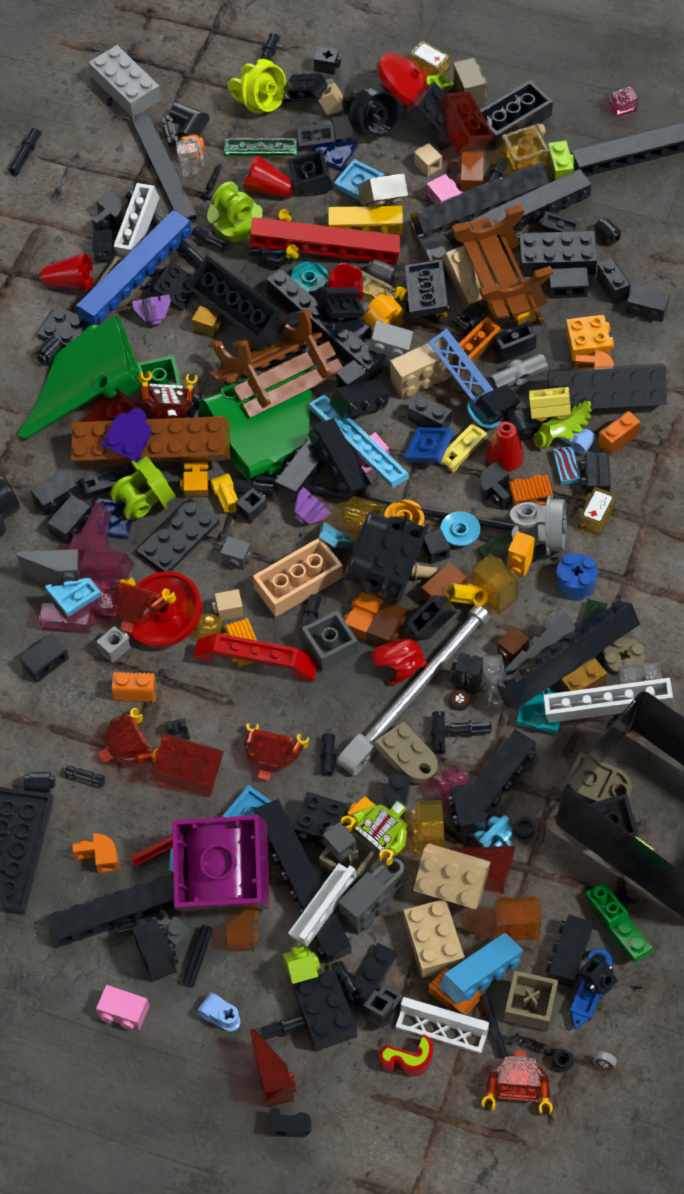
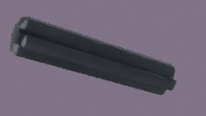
(197, 956)

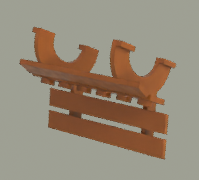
(510, 289)
(291, 342)

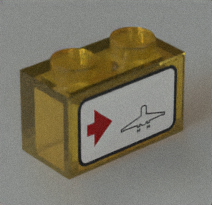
(431, 59)
(596, 511)

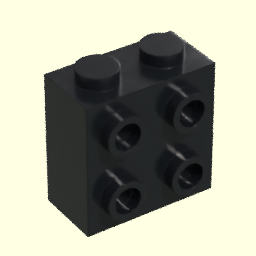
(316, 816)

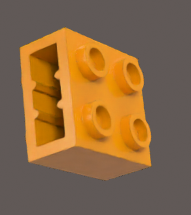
(588, 335)

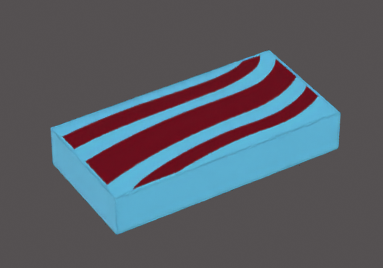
(566, 465)

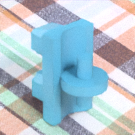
(498, 835)

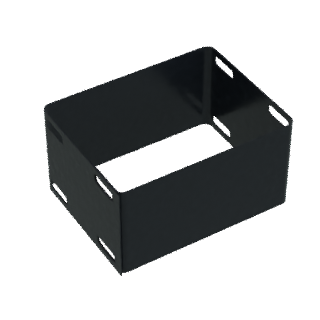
(603, 836)

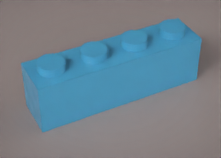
(481, 969)

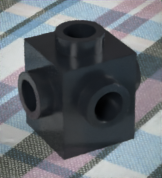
(597, 976)

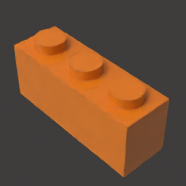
(477, 341)

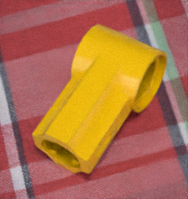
(223, 488)
(466, 594)

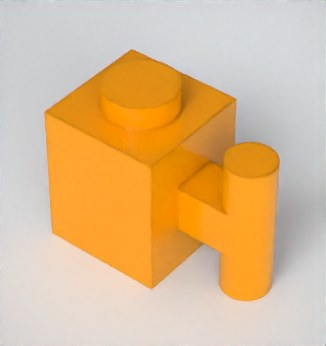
(195, 482)

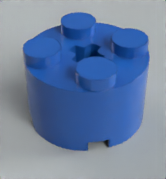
(576, 576)

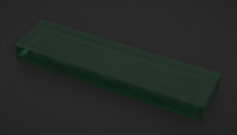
(260, 147)

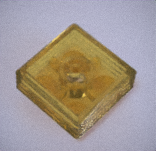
(357, 509)

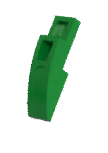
(618, 924)

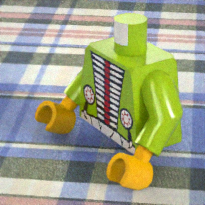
(381, 827)

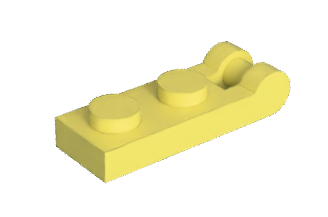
(463, 447)

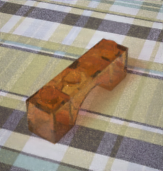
(242, 932)

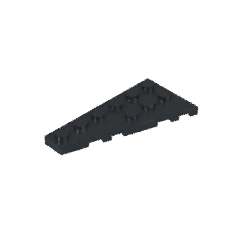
(22, 833)

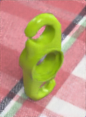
(443, 82)

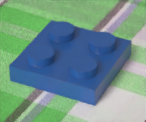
(428, 445)

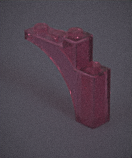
(95, 555)
(54, 619)

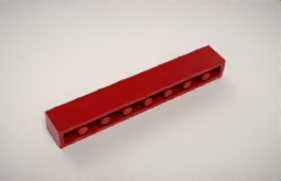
(324, 240)

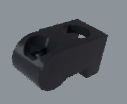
(289, 1125)

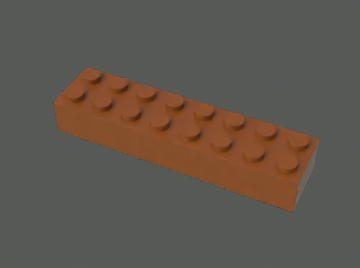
(170, 441)

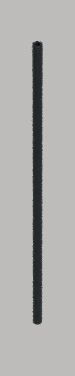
(426, 510)

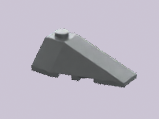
(433, 245)
(555, 631)

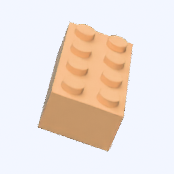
(298, 576)

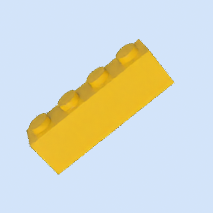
(371, 218)

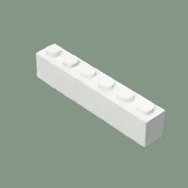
(603, 700)

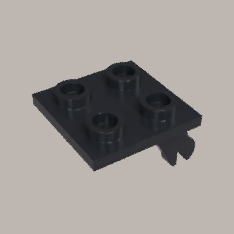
(172, 283)

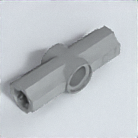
(519, 371)

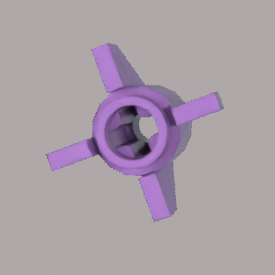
(152, 309)
(308, 508)

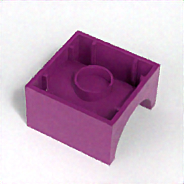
(220, 863)

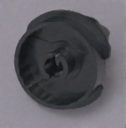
(371, 110)

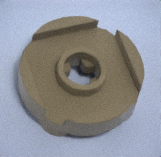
(623, 646)

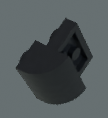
(339, 301)

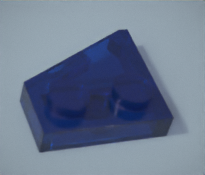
(337, 153)

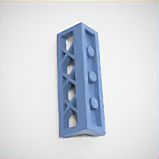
(463, 360)

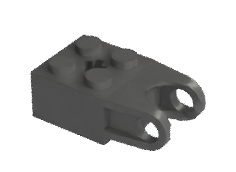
(370, 896)

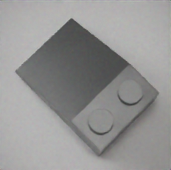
(50, 566)

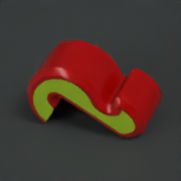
(408, 1062)

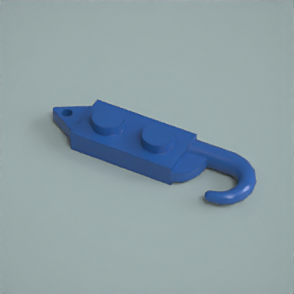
(586, 1002)

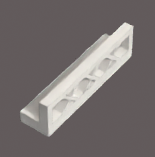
(323, 904)
(446, 1018)

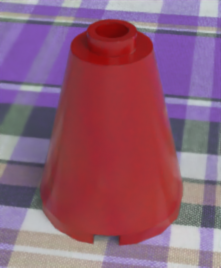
(267, 180)
(69, 273)
(505, 447)

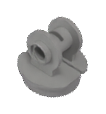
(543, 523)

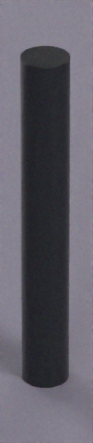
(488, 1010)

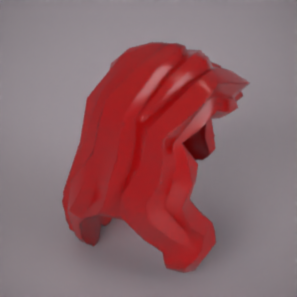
(346, 276)
(401, 655)

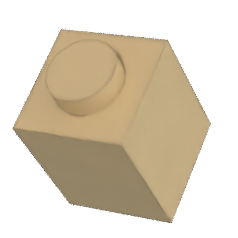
(331, 99)
(427, 160)
(228, 605)

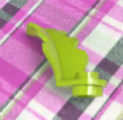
(563, 427)

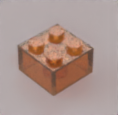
(518, 917)

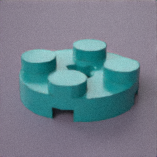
(304, 270)

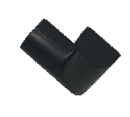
(191, 119)

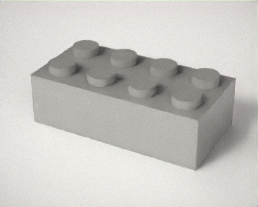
(124, 81)

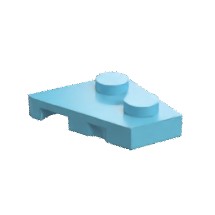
(335, 538)
(74, 594)

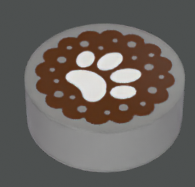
(605, 1061)

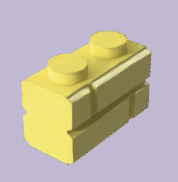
(550, 403)

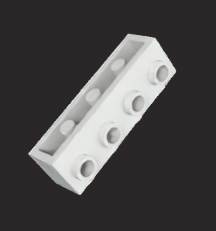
(136, 219)

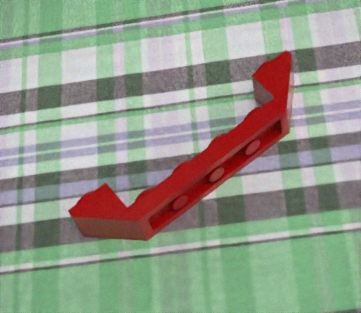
(256, 652)

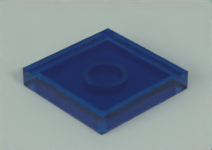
(118, 524)

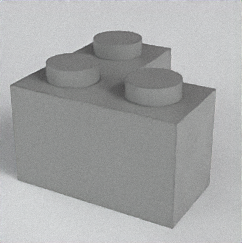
(389, 341)

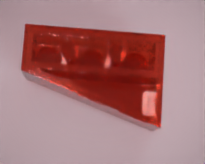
(500, 866)

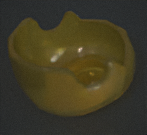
(208, 625)

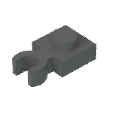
(175, 928)

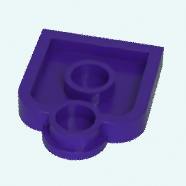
(129, 434)

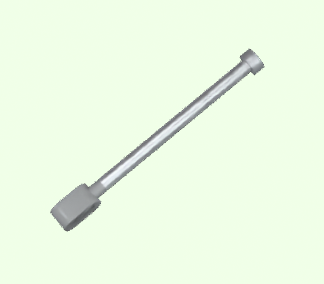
(361, 747)

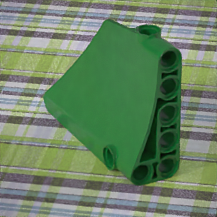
(89, 365)
(266, 438)

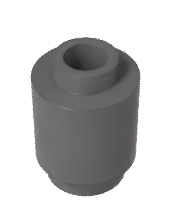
(381, 270)

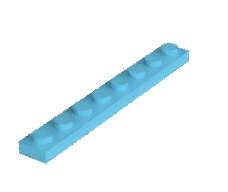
(362, 444)

